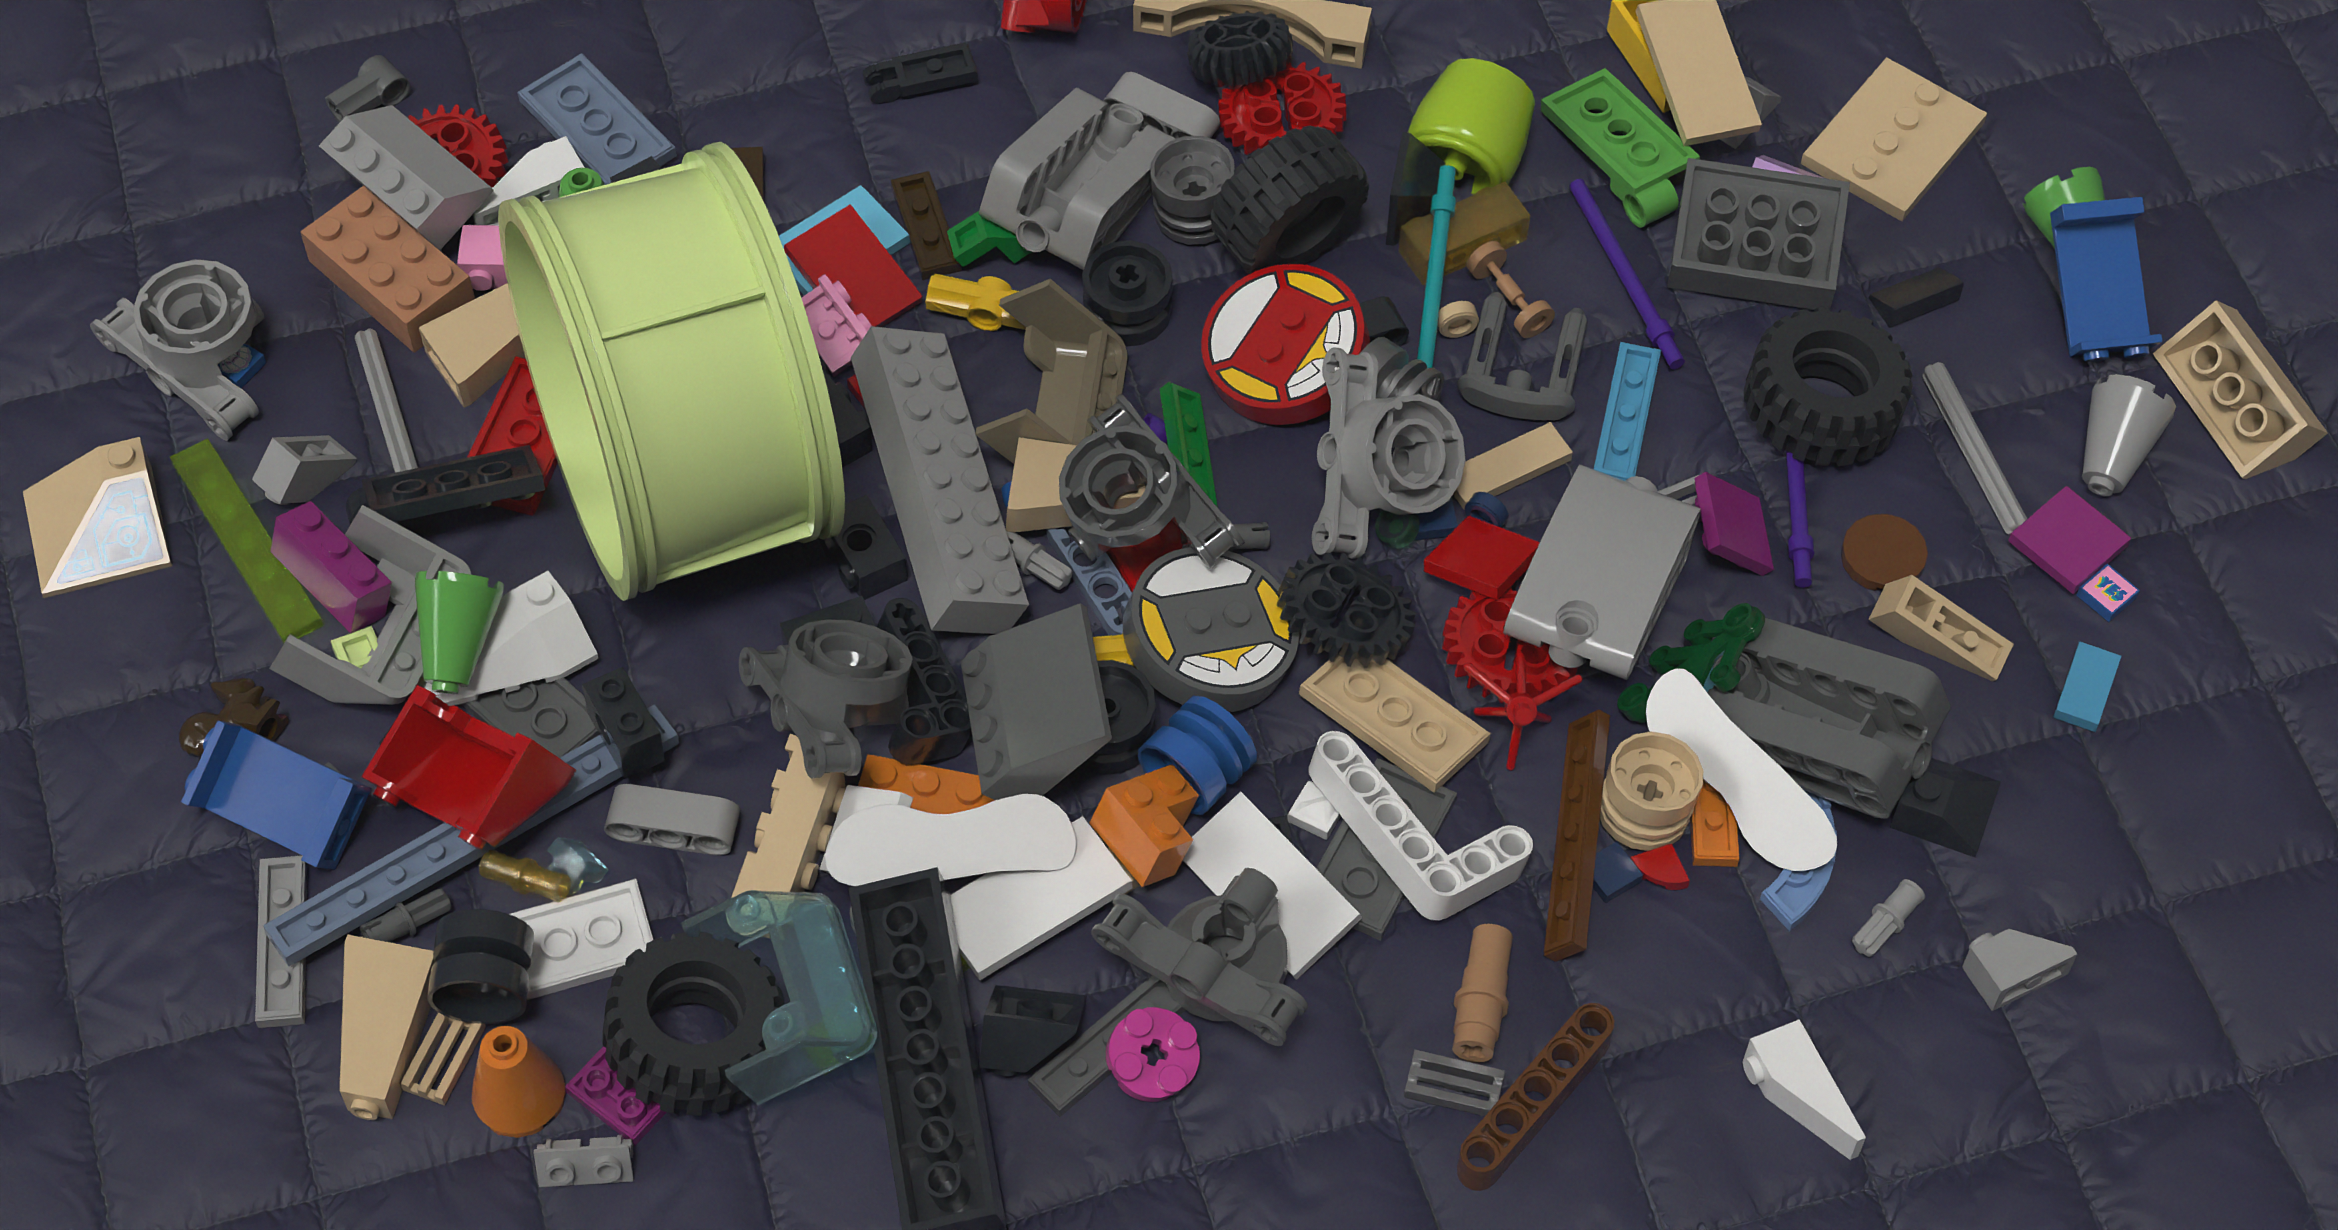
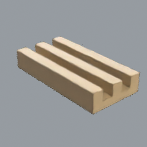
(426, 1050)

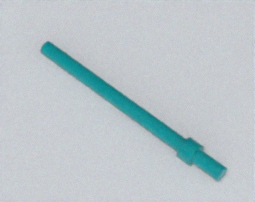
(1442, 209)

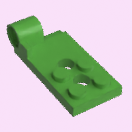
(1635, 161)

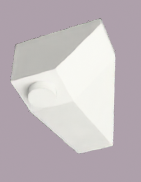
(529, 640)

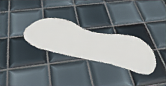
(1767, 803)
(999, 836)

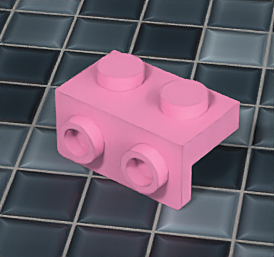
(834, 324)

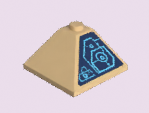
(97, 520)

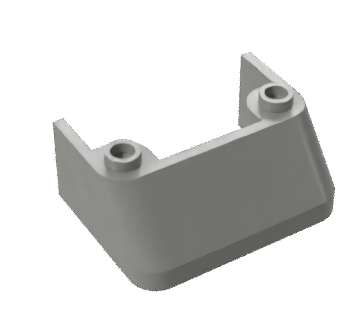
(397, 659)

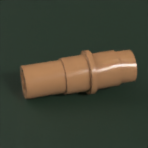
(1482, 995)

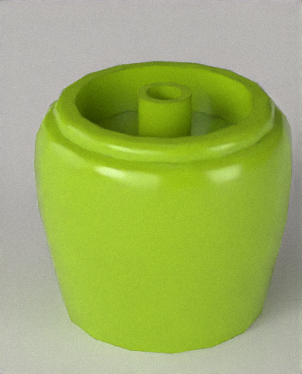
(1476, 120)

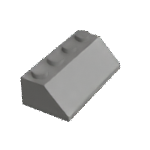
(407, 171)

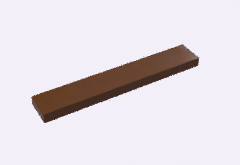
(1577, 836)

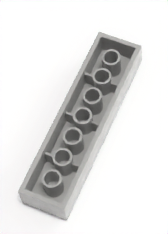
(938, 482)

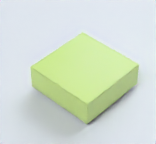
(355, 646)

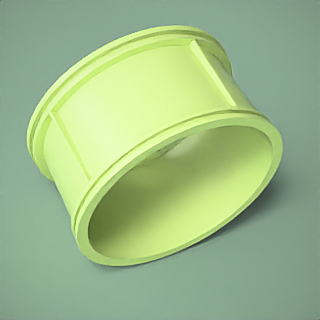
(674, 369)

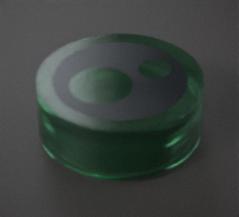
(1397, 529)

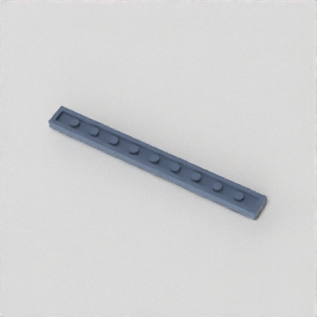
(428, 861)

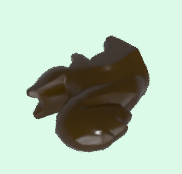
(241, 707)

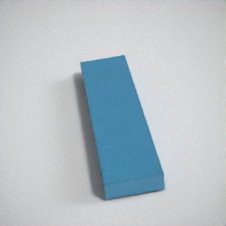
(1627, 410)

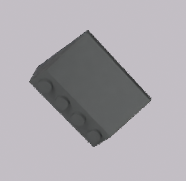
(1759, 234)
(1035, 703)

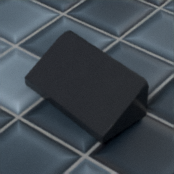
(1917, 296)

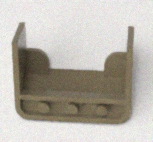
(1079, 363)

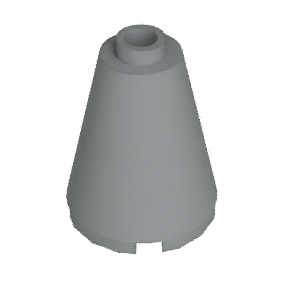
(2122, 430)

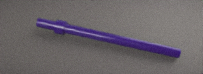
(1657, 329)
(1800, 543)

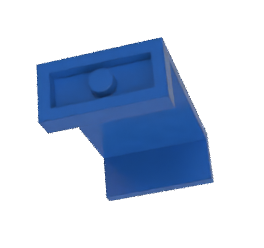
(2102, 279)
(276, 793)

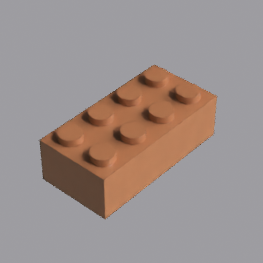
(385, 265)

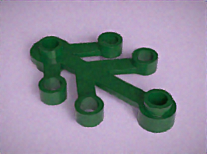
(1739, 626)

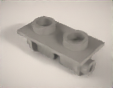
(571, 1164)

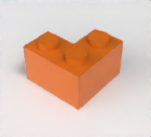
(1145, 823)

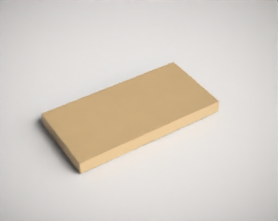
(1698, 69)
(1397, 718)

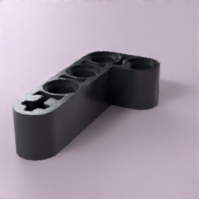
(938, 712)

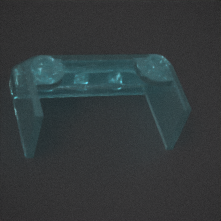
(828, 1006)

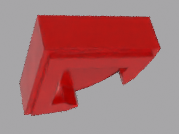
(1662, 867)

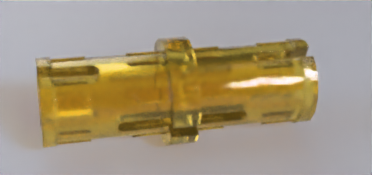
(525, 875)

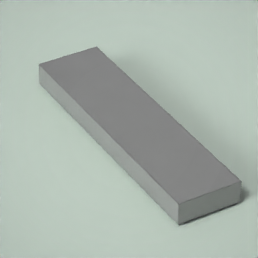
(279, 987)

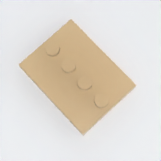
(1894, 138)

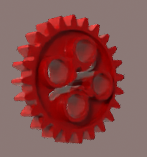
(1255, 116)
(468, 139)
(1477, 637)

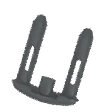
(1515, 397)

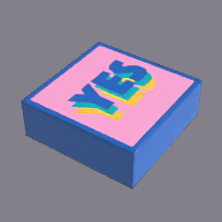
(2108, 592)

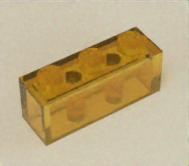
(1479, 219)

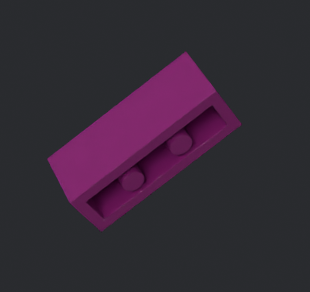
(330, 567)

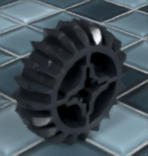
(1240, 49)

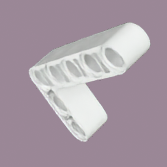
(1398, 836)

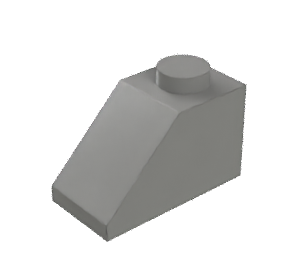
(301, 467)
(2015, 965)

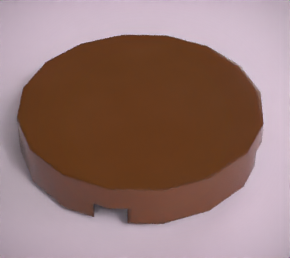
(1883, 550)

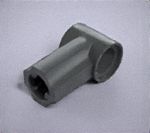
(376, 84)

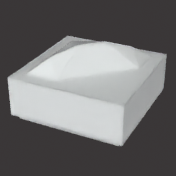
(1313, 812)

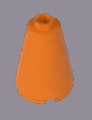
(515, 1084)

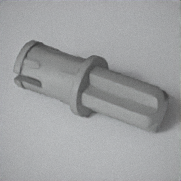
(1036, 561)
(1888, 918)

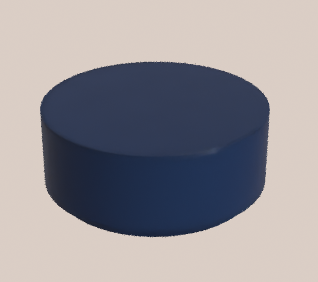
(1487, 508)

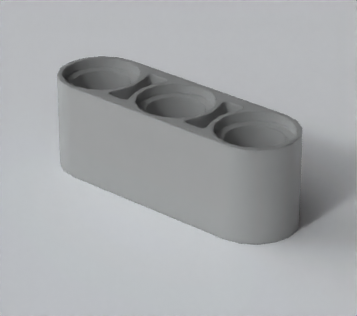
(1164, 107)
(672, 819)

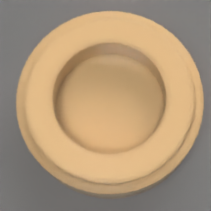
(1457, 319)

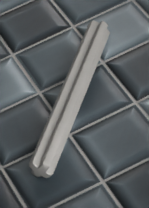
(385, 400)
(1974, 447)

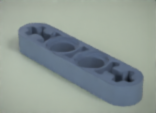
(1090, 577)

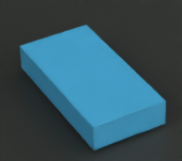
(2087, 686)

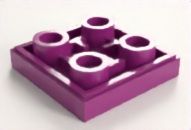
(1733, 524)
(2069, 539)
(607, 1099)

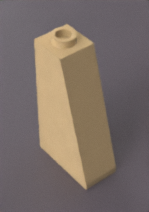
(474, 344)
(1035, 487)
(380, 1021)

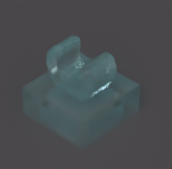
(577, 861)

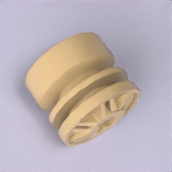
(1650, 790)

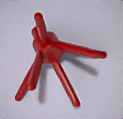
(1519, 706)

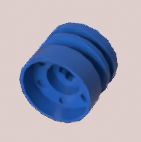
(1204, 747)

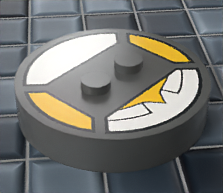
(1209, 629)

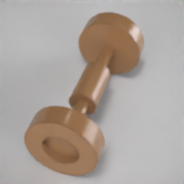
(1488, 261)

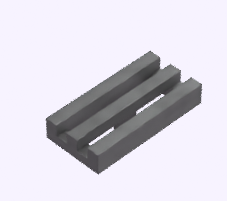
(1457, 1068)

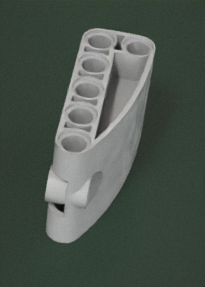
(1074, 177)
(1603, 571)

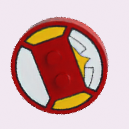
(1271, 339)

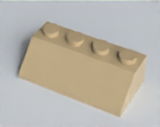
(2239, 391)

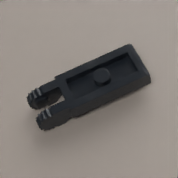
(920, 73)

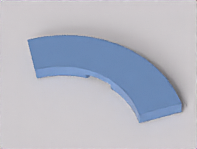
(1798, 892)

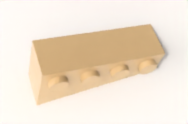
(794, 831)

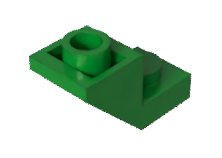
(978, 235)

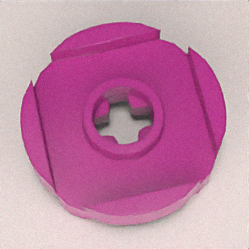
(1130, 1067)

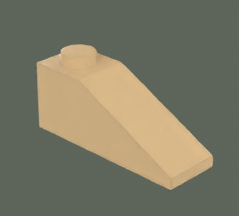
(1939, 627)

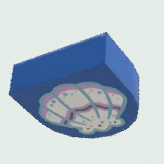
(242, 365)

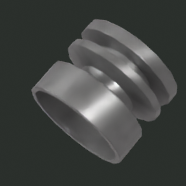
(1184, 186)
(1399, 377)

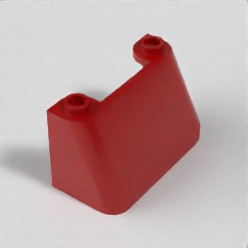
(464, 770)

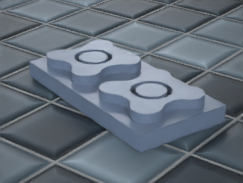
(595, 118)

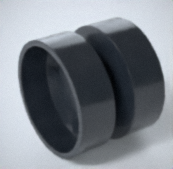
(481, 966)

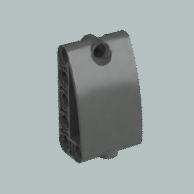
(1836, 714)

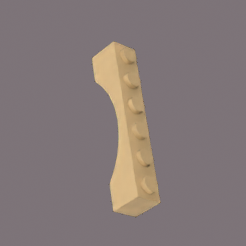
(1329, 29)

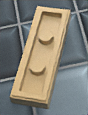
(1513, 463)

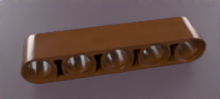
(1531, 1115)

